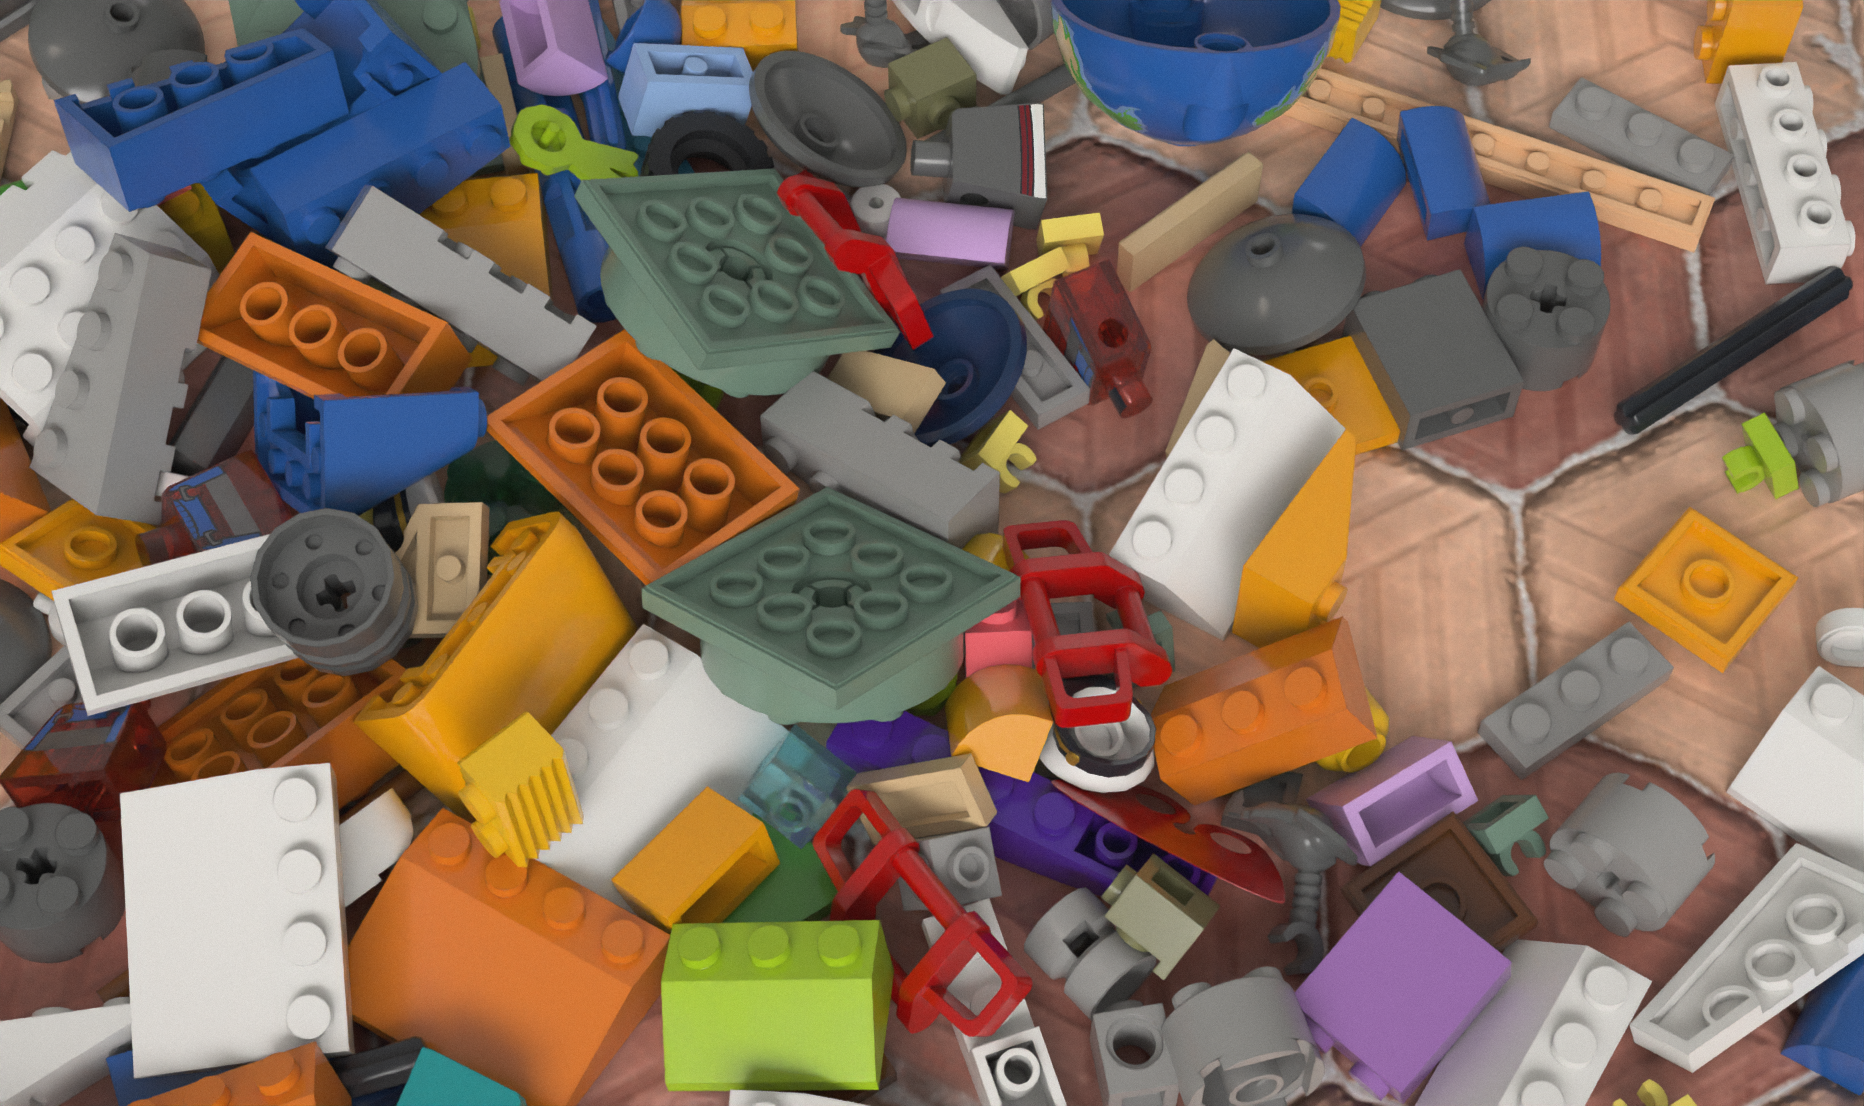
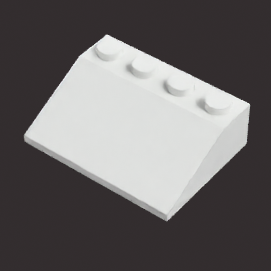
(644, 751)
(235, 920)

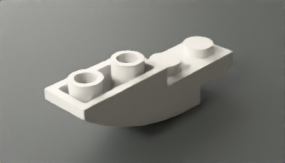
(977, 31)
(1014, 1061)

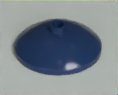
(978, 354)

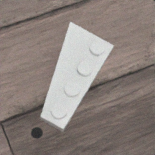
(1764, 957)

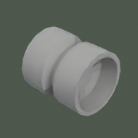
(1085, 949)

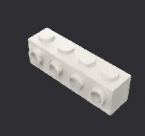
(1783, 172)

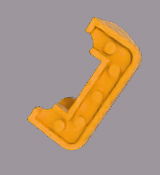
(522, 645)

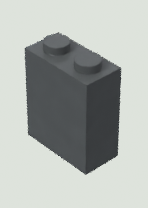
(1434, 358)

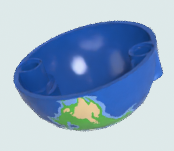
(1206, 74)

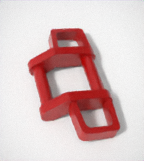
(852, 251)
(1126, 652)
(924, 991)

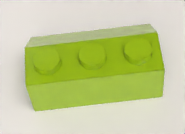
(775, 1005)

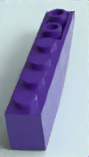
(1033, 820)

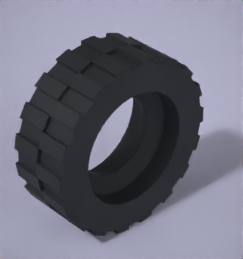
(704, 137)

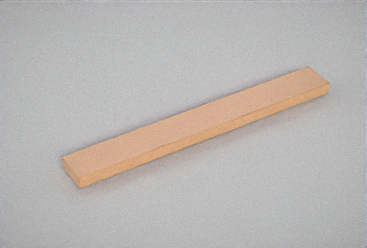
(1523, 162)

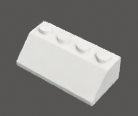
(1224, 490)
(166, 627)
(1812, 770)
(1542, 1032)

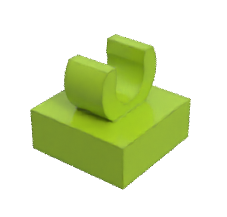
(1761, 459)

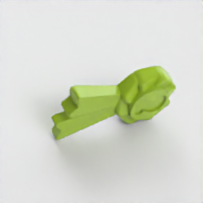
(553, 144)

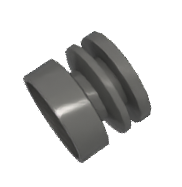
(306, 571)

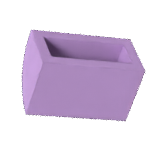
(554, 45)
(950, 233)
(1396, 797)

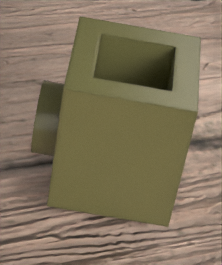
(929, 87)

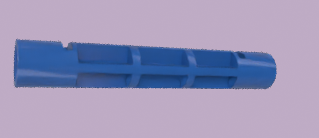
(575, 234)

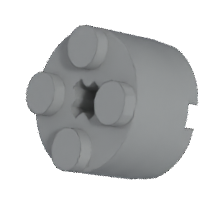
(1824, 431)
(1630, 854)
(1241, 1042)

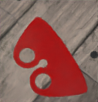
(1249, 871)

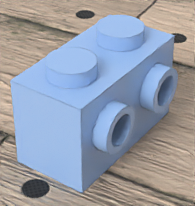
(679, 79)

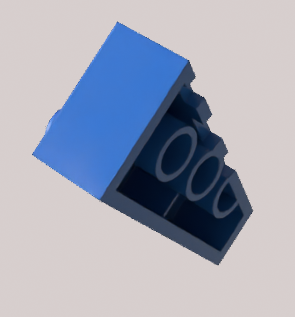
(203, 117)
(405, 147)

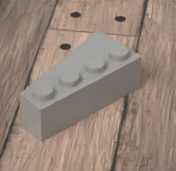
(458, 286)
(124, 381)
(839, 444)

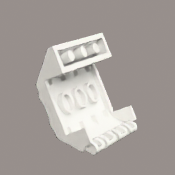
(50, 268)

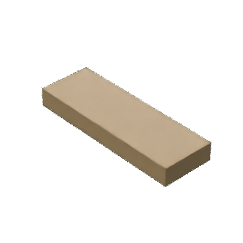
(1188, 221)

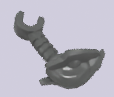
(880, 38)
(1470, 55)
(1311, 845)

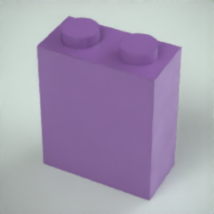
(1400, 989)

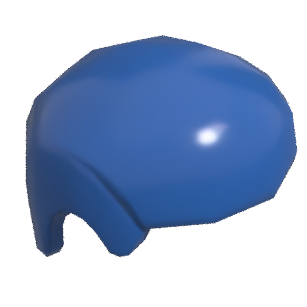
(651, 24)

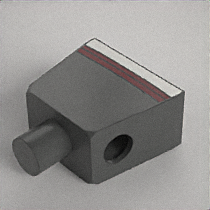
(990, 159)

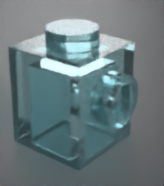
(797, 786)

